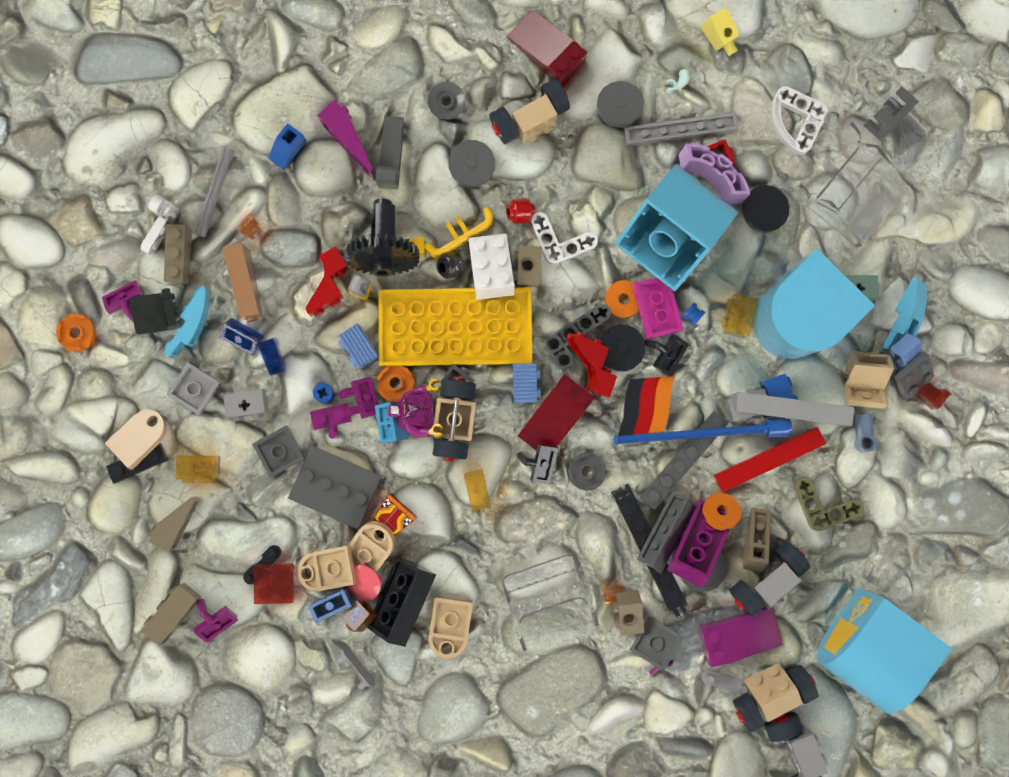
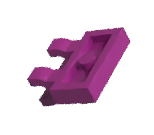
(365, 398)

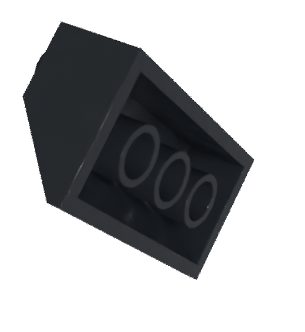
(401, 601)

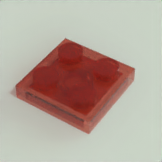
(274, 583)

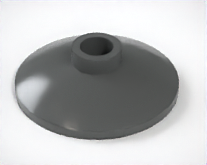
(443, 92)

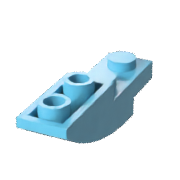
(911, 311)
(195, 316)

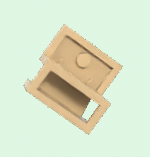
(867, 379)

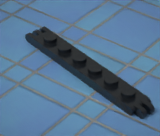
(640, 532)

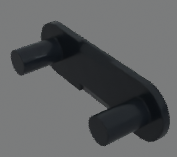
(267, 557)

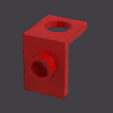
(724, 148)

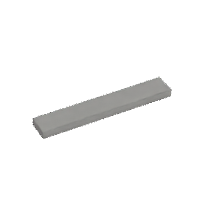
(681, 129)
(794, 409)

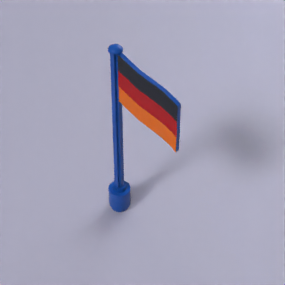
(648, 411)

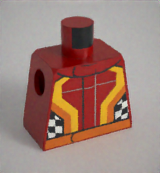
(394, 515)

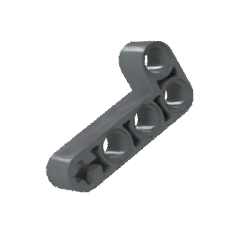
(391, 152)
(575, 326)

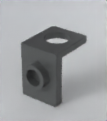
(462, 371)

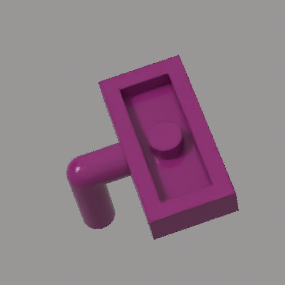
(120, 298)
(330, 418)
(215, 623)

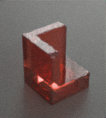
(932, 396)

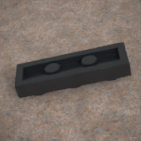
(119, 472)

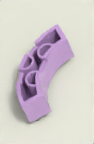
(717, 171)

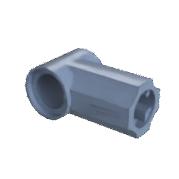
(864, 430)

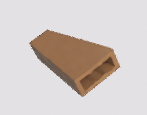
(243, 281)

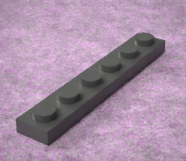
(681, 463)

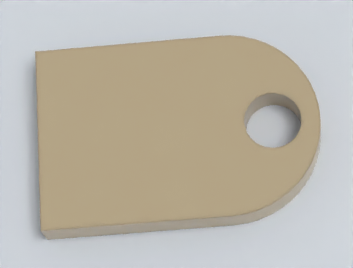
(137, 438)
(369, 547)
(329, 569)
(450, 625)

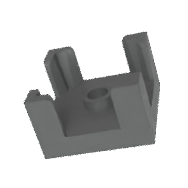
(897, 112)

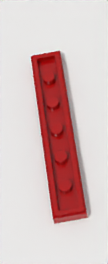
(769, 459)

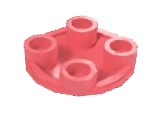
(367, 584)

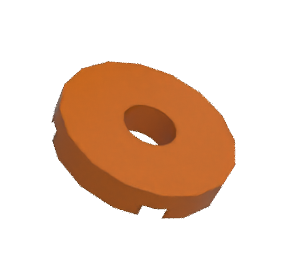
(611, 299)
(87, 332)
(384, 380)
(726, 502)

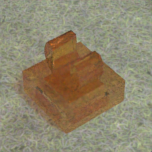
(248, 225)
(609, 593)

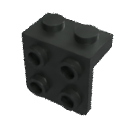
(154, 312)

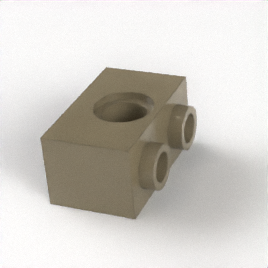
(532, 255)
(629, 613)

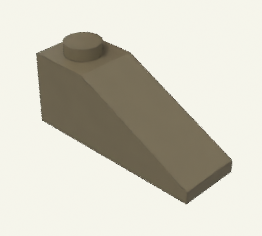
(170, 529)
(757, 540)

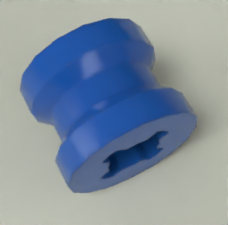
(693, 314)
(327, 394)

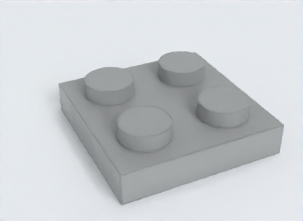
(194, 388)

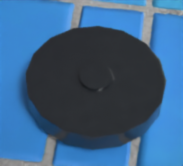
(765, 209)
(625, 347)

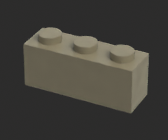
(177, 254)
(170, 613)

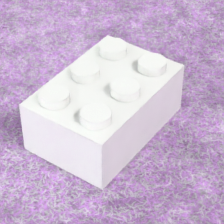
(491, 266)

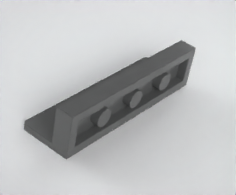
(666, 532)

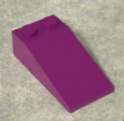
(338, 123)
(698, 548)
(739, 637)

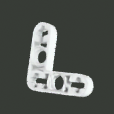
(167, 214)
(560, 248)

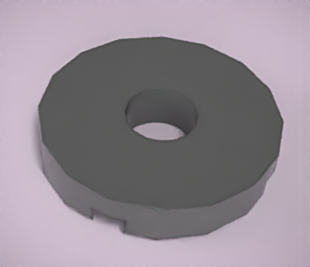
(598, 471)

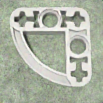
(810, 118)

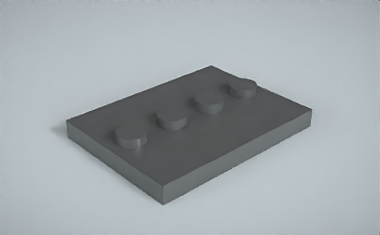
(334, 487)

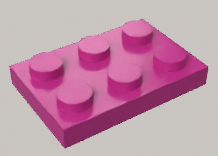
(657, 308)

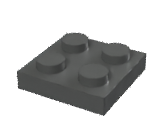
(914, 376)
(278, 451)
(656, 643)

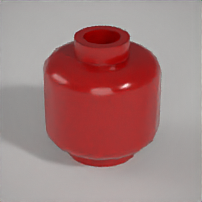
(520, 211)

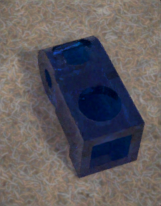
(272, 356)

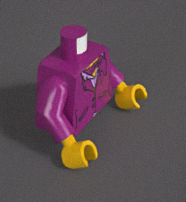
(416, 411)

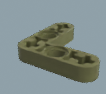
(818, 510)

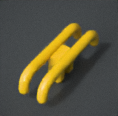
(460, 241)

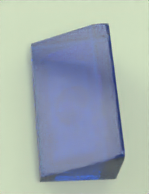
(241, 336)

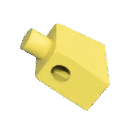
(721, 31)

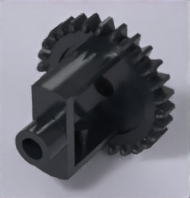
(382, 252)

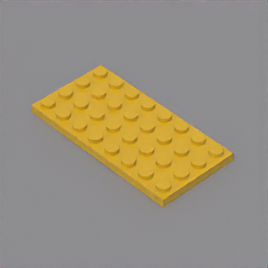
(454, 328)

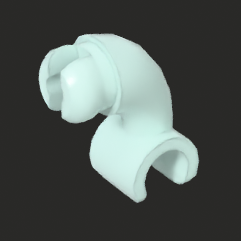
(682, 82)

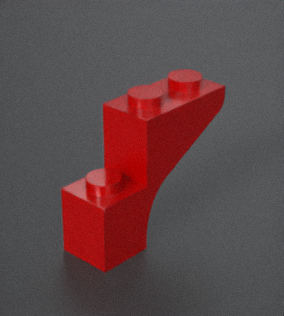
(327, 292)
(593, 355)

